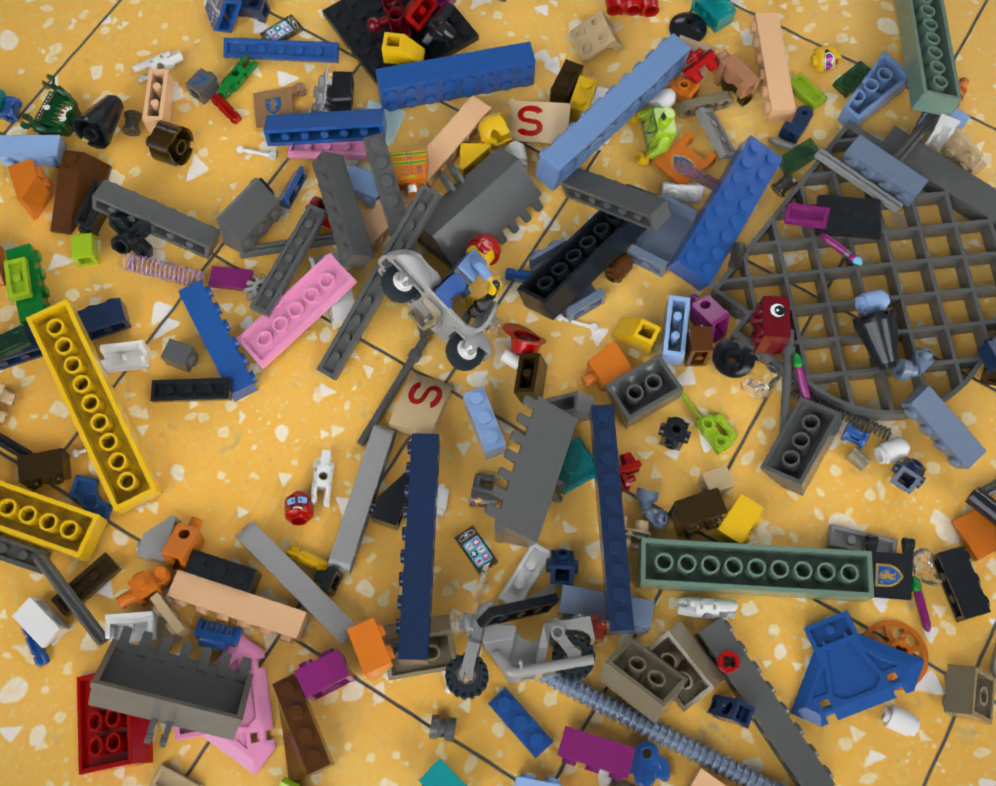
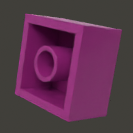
(324, 674)

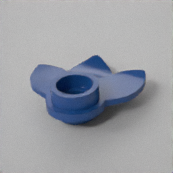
(648, 769)

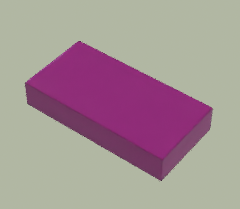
(806, 215)
(229, 278)

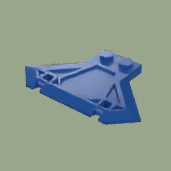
(850, 671)

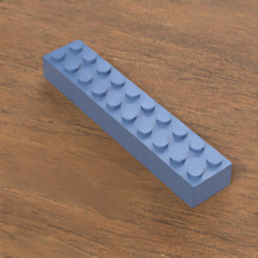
(611, 112)

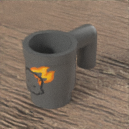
(482, 495)

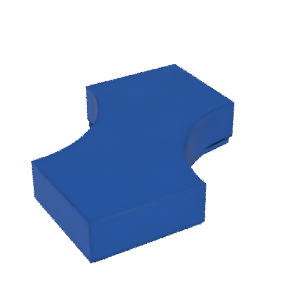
(87, 493)

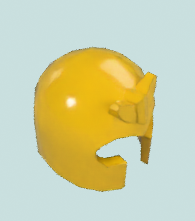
(494, 129)

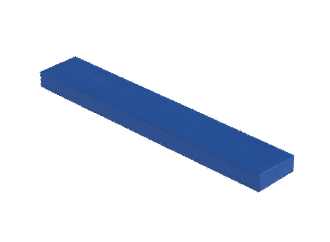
(281, 50)

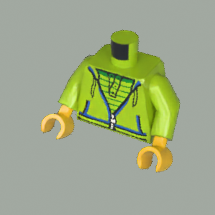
(658, 131)

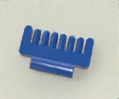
(215, 639)

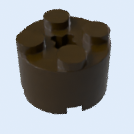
(170, 143)

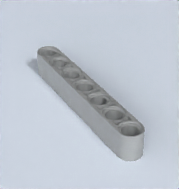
(361, 498)
(296, 581)

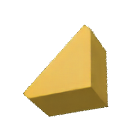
(472, 155)

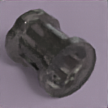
(132, 123)
(783, 184)

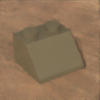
(969, 693)

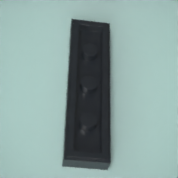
(192, 390)
(517, 610)

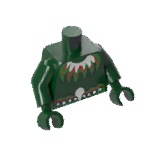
(55, 113)

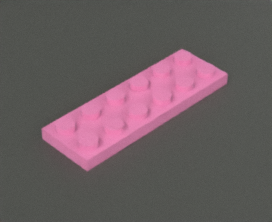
(297, 310)

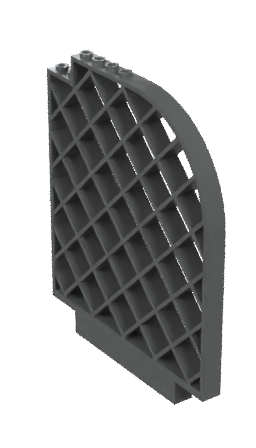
(949, 189)

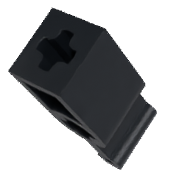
(342, 90)

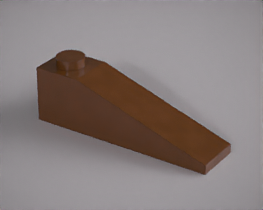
(74, 181)

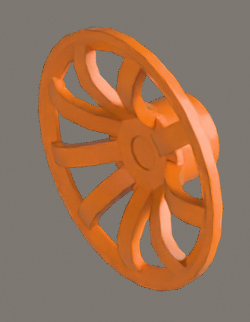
(900, 644)

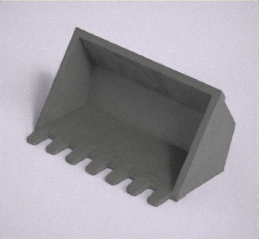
(478, 205)
(534, 473)
(171, 687)

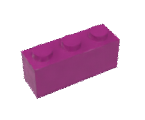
(596, 753)

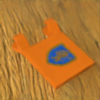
(682, 151)

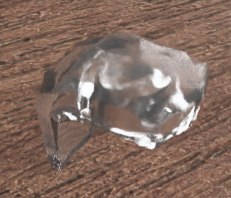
(757, 389)
(923, 567)

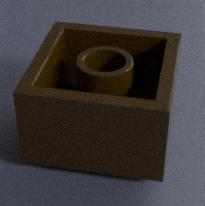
(698, 512)

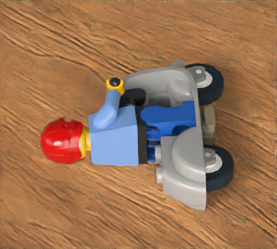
(413, 281)

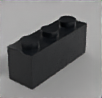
(223, 571)
(961, 584)

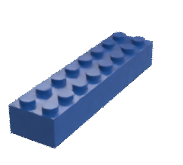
(456, 76)
(724, 213)

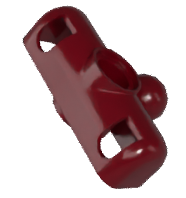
(393, 17)

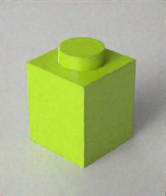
(84, 249)

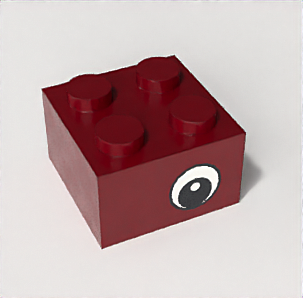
(771, 325)

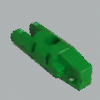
(237, 76)

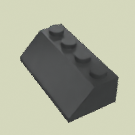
(802, 445)

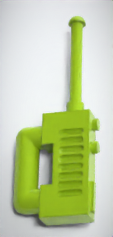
(707, 429)

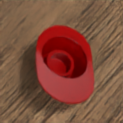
(523, 339)

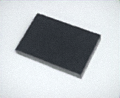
(851, 217)

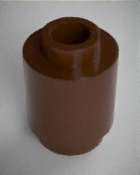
(619, 268)

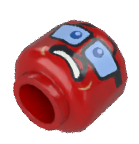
(298, 508)

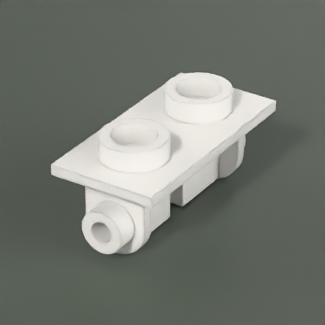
(682, 192)

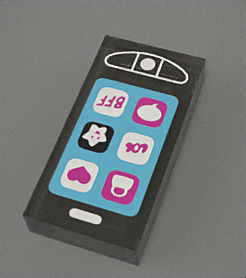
(283, 29)
(475, 549)

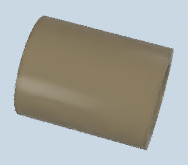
(858, 458)

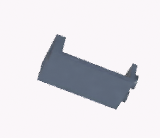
(656, 249)
(586, 301)

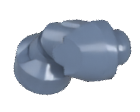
(911, 368)
(657, 517)

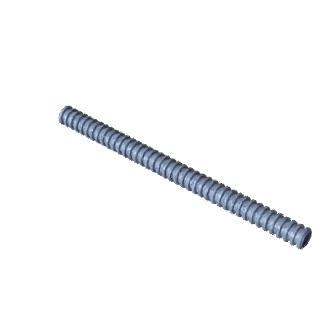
(660, 732)

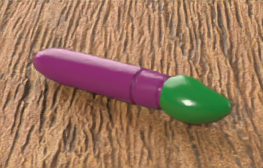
(803, 385)
(921, 605)

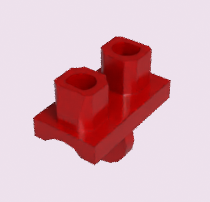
(707, 59)
(629, 467)

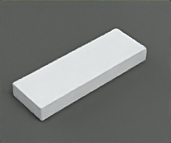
(525, 574)

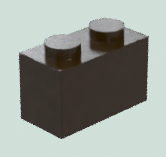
(565, 82)
(530, 376)
(44, 468)

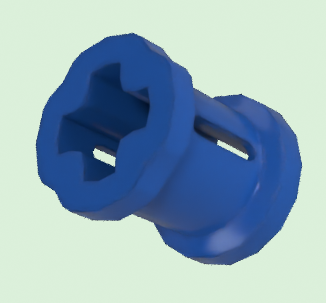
(8, 100)
(855, 435)

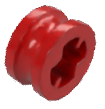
(729, 669)

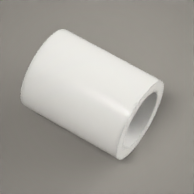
(510, 358)

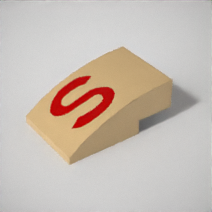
(538, 121)
(420, 405)

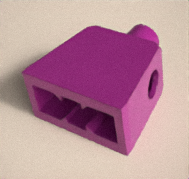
(709, 313)

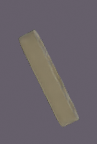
(717, 101)

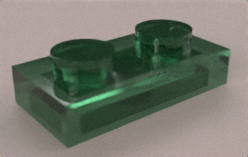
(851, 79)
(798, 156)
(13, 342)

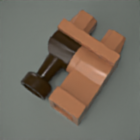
(735, 77)

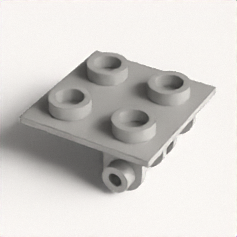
(322, 95)

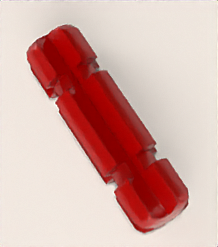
(226, 108)

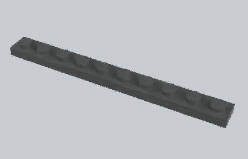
(372, 292)

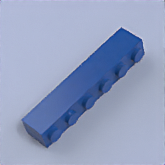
(324, 127)
(217, 339)

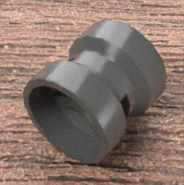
(442, 728)

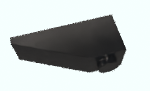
(389, 505)

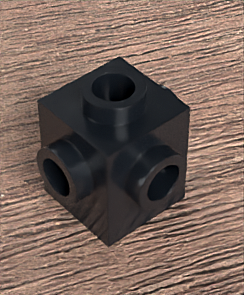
(674, 433)

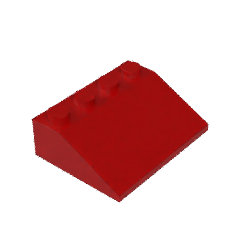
(108, 737)

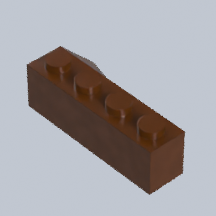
(302, 737)

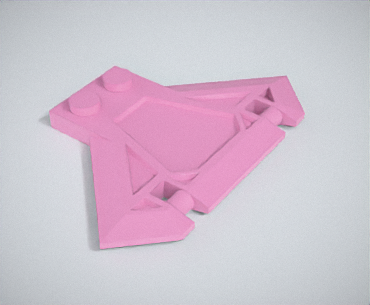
(256, 717)

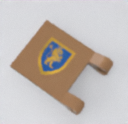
(277, 102)

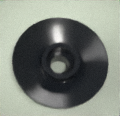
(695, 30)
(727, 349)

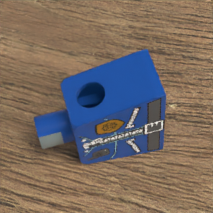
(223, 14)

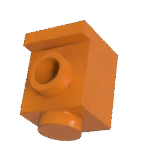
(684, 88)

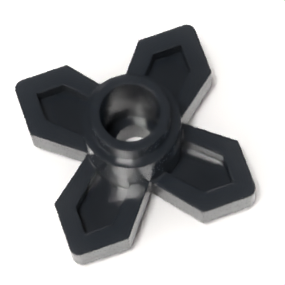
(437, 26)
(130, 236)

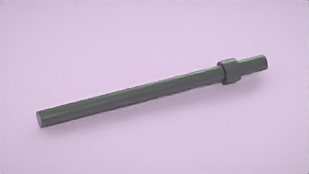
(788, 353)
(413, 356)

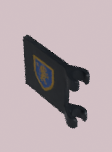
(892, 570)

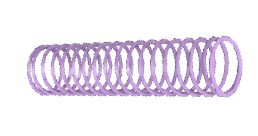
(154, 272)

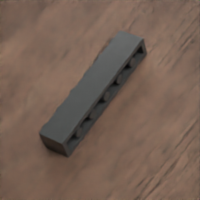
(617, 199)
(343, 210)
(165, 221)

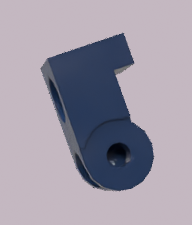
(255, 9)
(794, 130)
(731, 710)

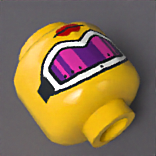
(825, 58)

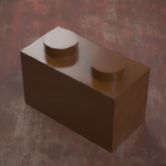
(698, 345)

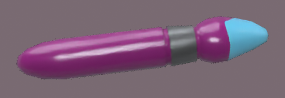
(852, 257)

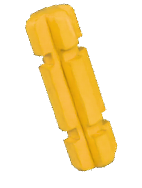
(307, 558)

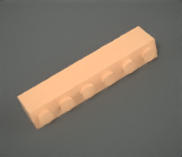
(773, 67)
(239, 606)

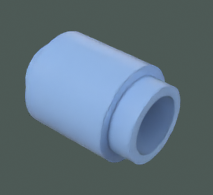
(872, 301)

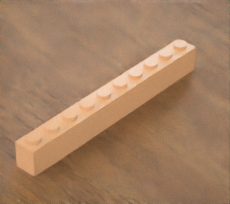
(441, 154)

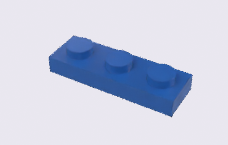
(520, 722)

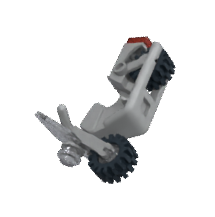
(517, 657)

